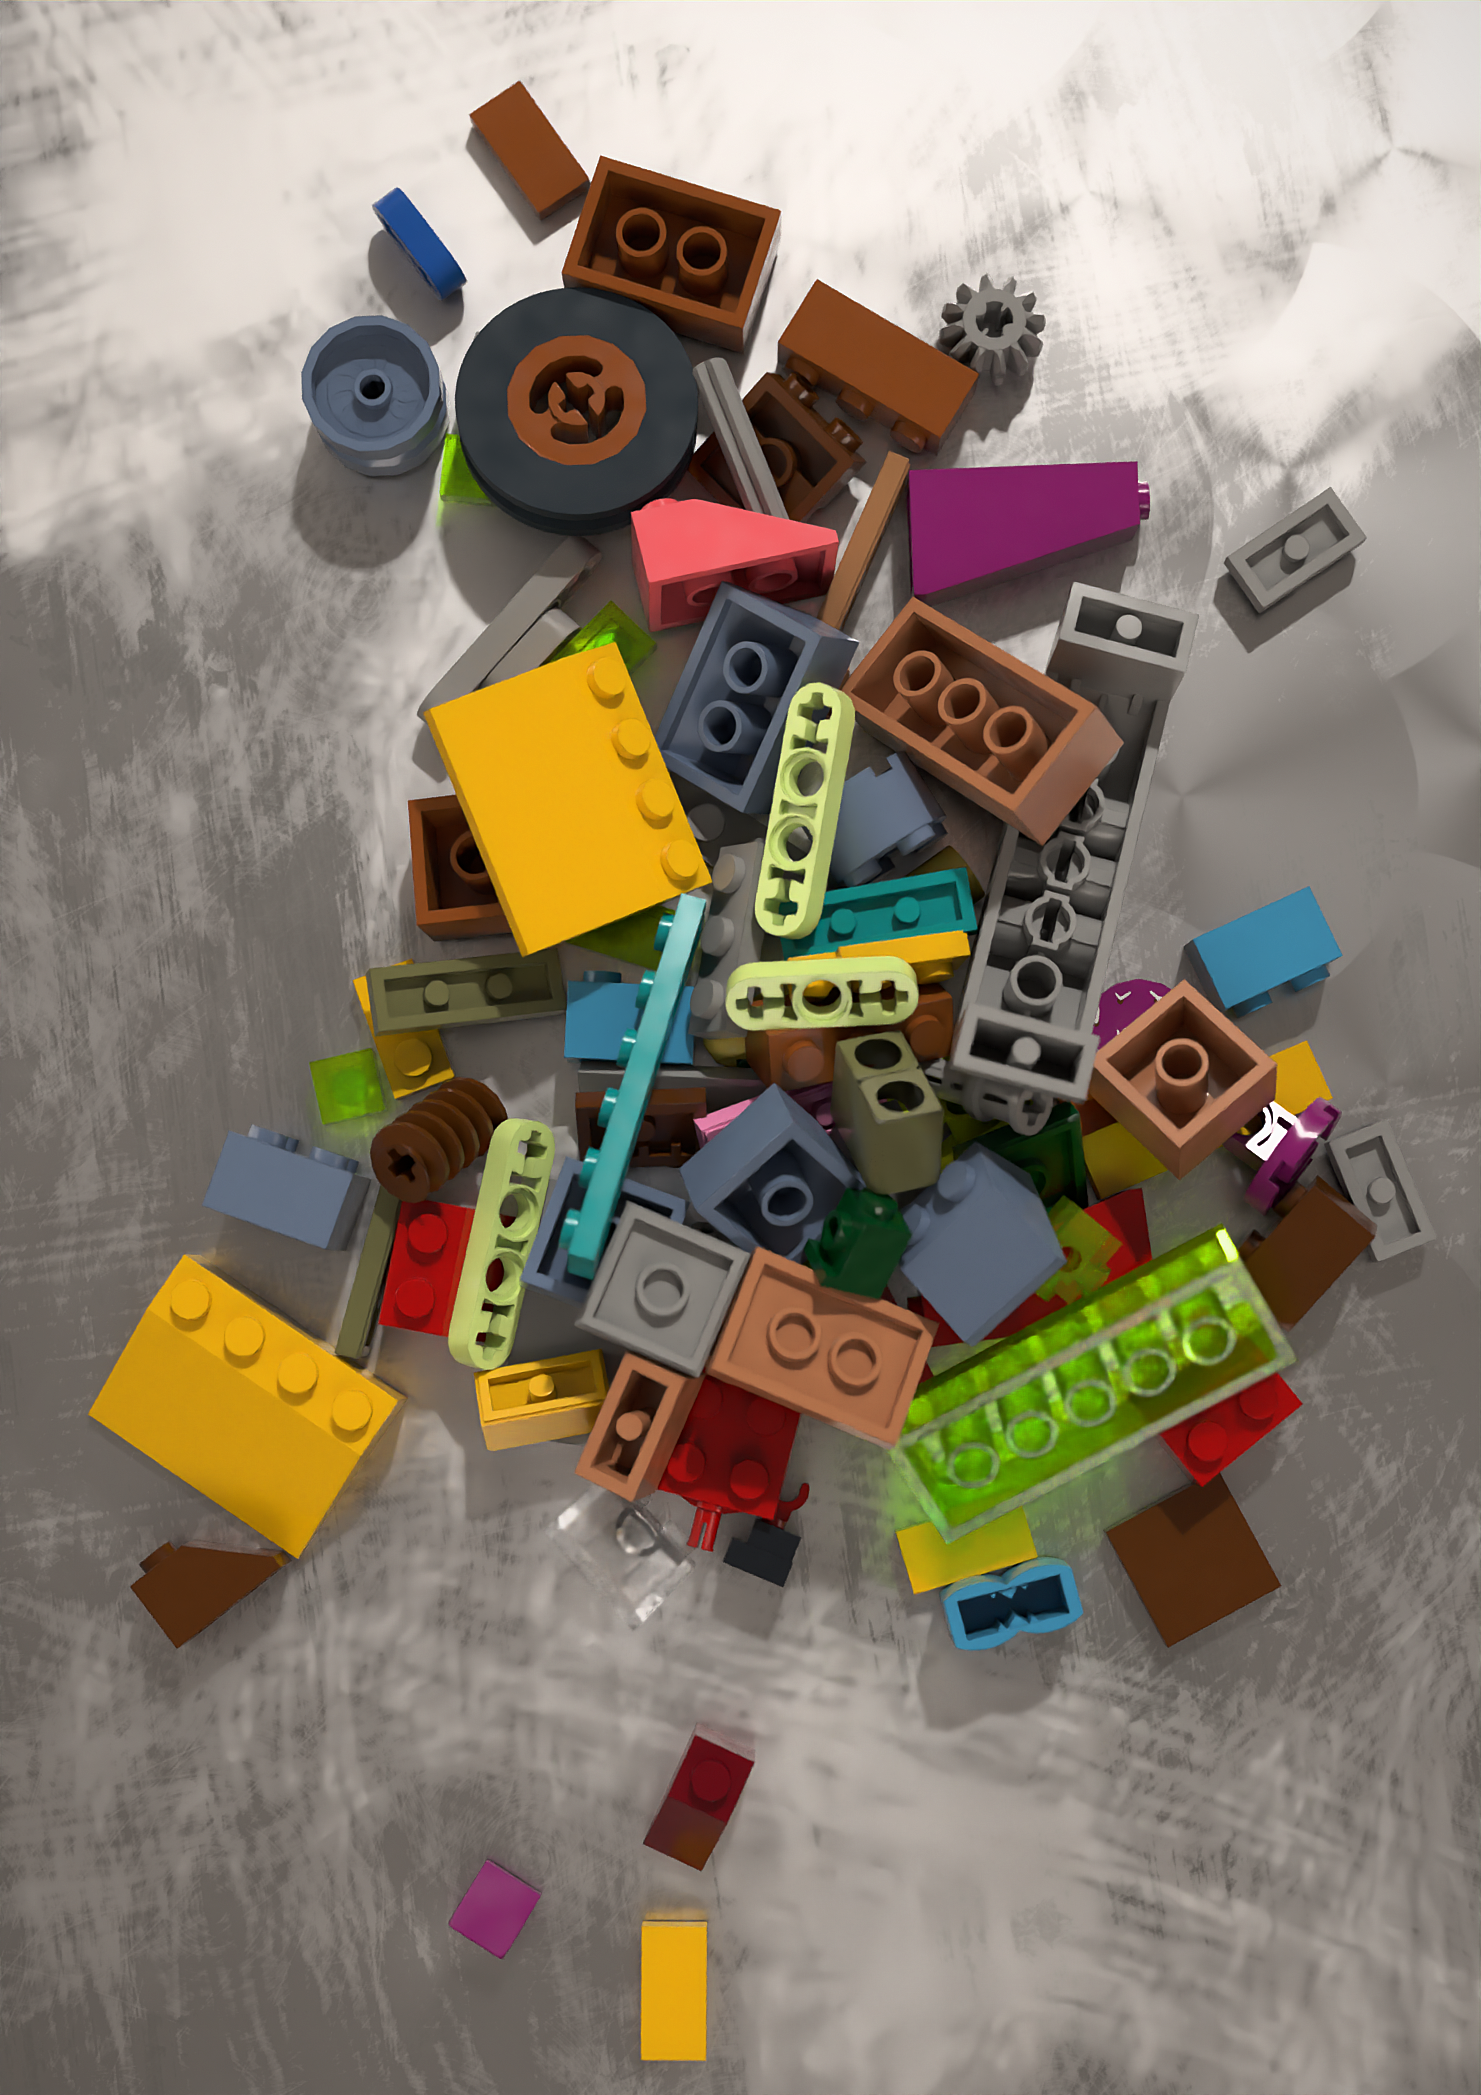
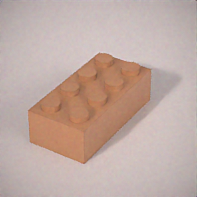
(980, 720)

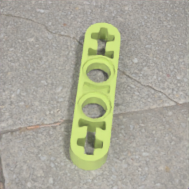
(794, 810)
(492, 1241)

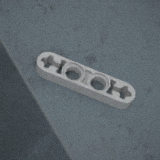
(549, 587)

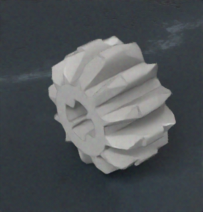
(994, 306)

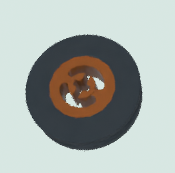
(611, 359)

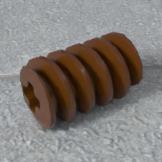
(436, 1138)

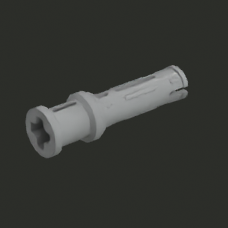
(987, 1098)

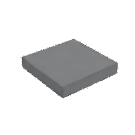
(662, 1289)

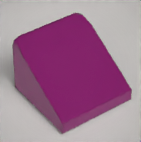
(494, 1909)

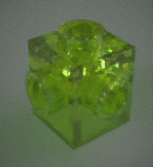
(1089, 1251)

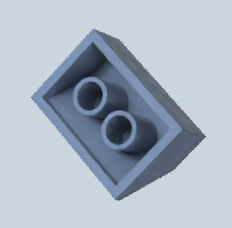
(737, 691)

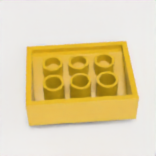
(568, 798)
(245, 1403)

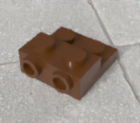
(802, 450)

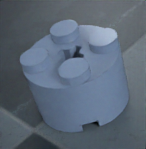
(881, 820)

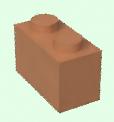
(638, 1427)

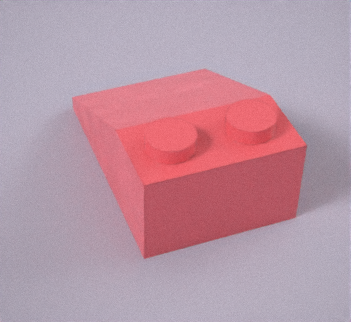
(695, 544)

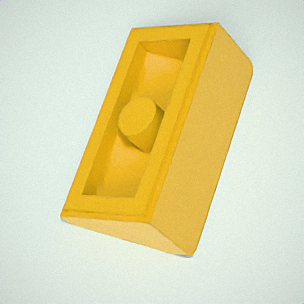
(541, 1399)

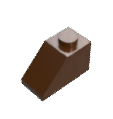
(201, 1582)

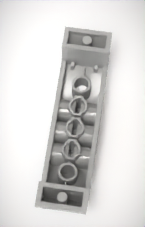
(1058, 904)

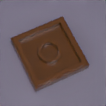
(1192, 1559)

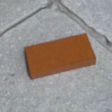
(530, 150)

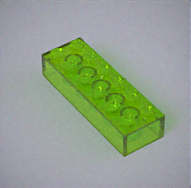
(1088, 1383)

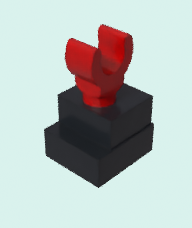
(768, 1547)

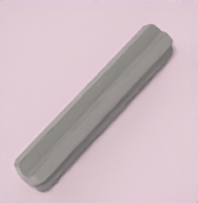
(737, 438)

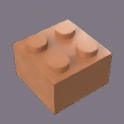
(1182, 1079)

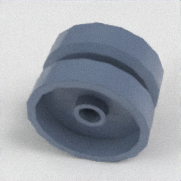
(344, 387)

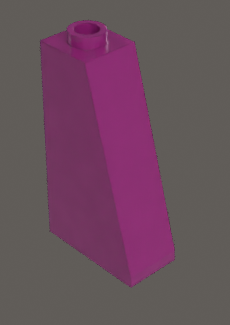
(1011, 521)

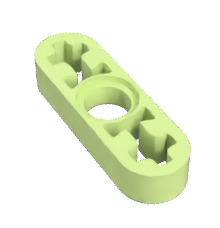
(840, 971)

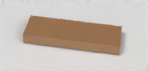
(865, 541)

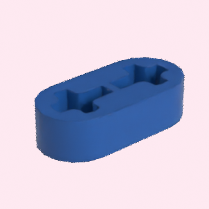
(419, 243)

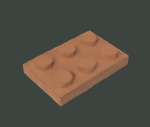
(822, 1349)

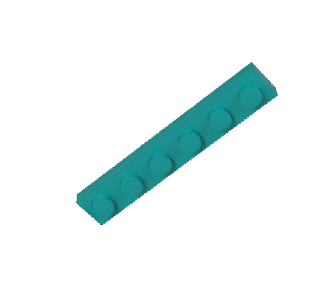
(625, 1108)

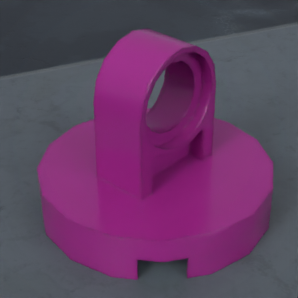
(1281, 1149)

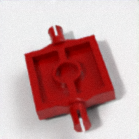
(730, 1456)

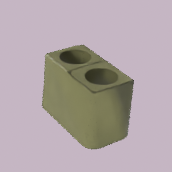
(908, 1145)

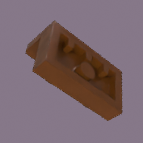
(667, 1129)

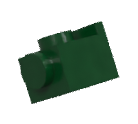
(859, 1243)

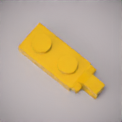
(930, 956)

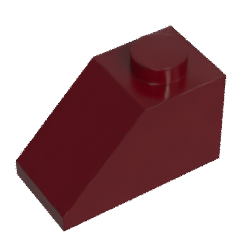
(700, 1797)

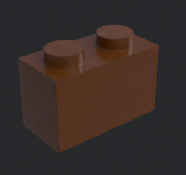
(1305, 1248)

